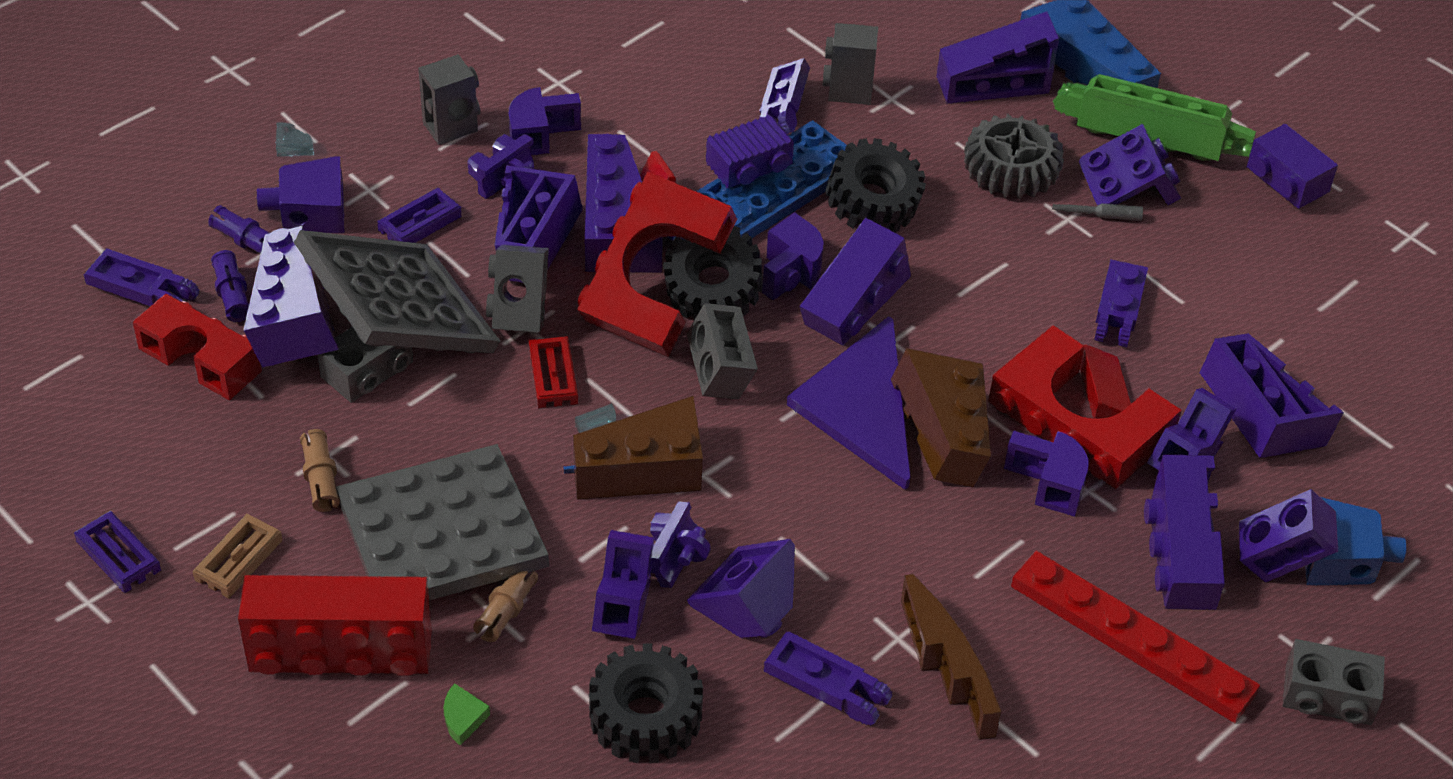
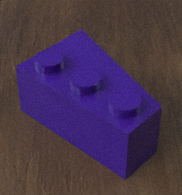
(1000, 62)
(537, 209)
(857, 282)
(1271, 406)
(1184, 535)

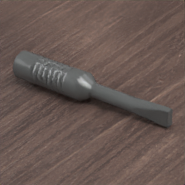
(1105, 211)

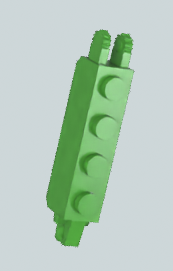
(1175, 118)

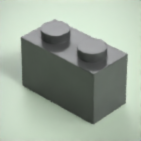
(852, 63)

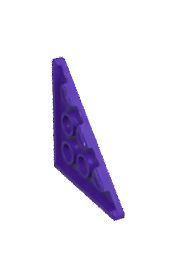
(858, 403)

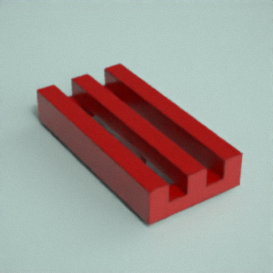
(556, 394)

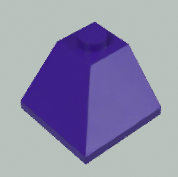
(750, 589)

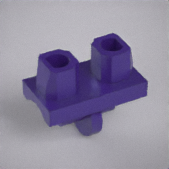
(491, 171)
(676, 543)

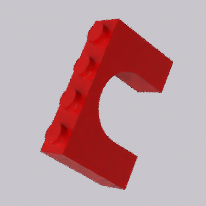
(656, 211)
(1112, 444)

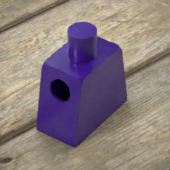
(308, 196)

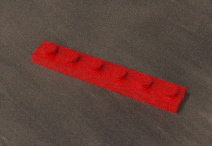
(1136, 636)

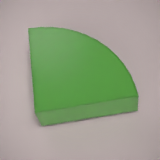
(463, 713)

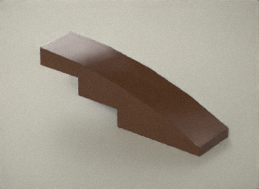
(945, 647)

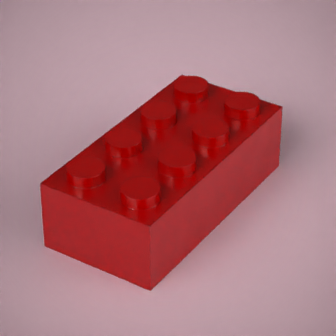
(336, 624)

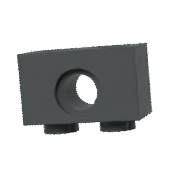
(449, 99)
(530, 267)

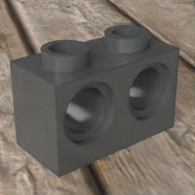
(721, 351)
(359, 366)
(1333, 682)

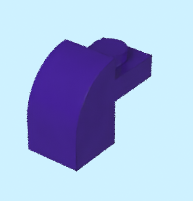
(543, 115)
(794, 256)
(1197, 430)
(1057, 465)
(624, 584)

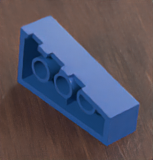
(1093, 45)

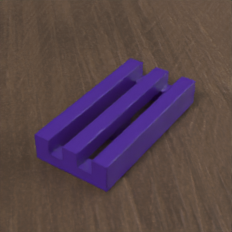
(423, 221)
(134, 572)

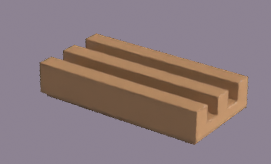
(243, 559)

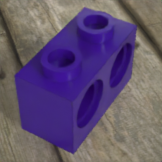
(1288, 536)

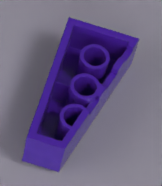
(608, 192)
(287, 304)

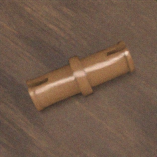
(319, 470)
(504, 604)

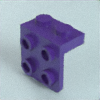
(1129, 167)

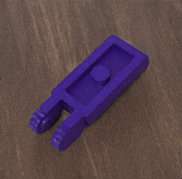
(785, 93)
(137, 279)
(1120, 300)
(827, 678)

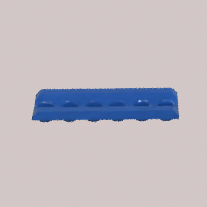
(784, 192)

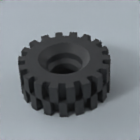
(877, 166)
(689, 259)
(645, 675)

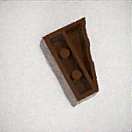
(949, 411)
(641, 454)

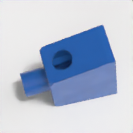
(1359, 548)

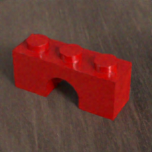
(222, 356)

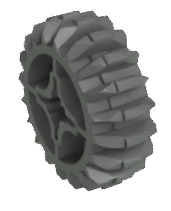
(1013, 156)

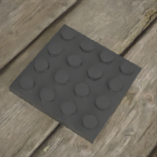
(396, 293)
(445, 522)

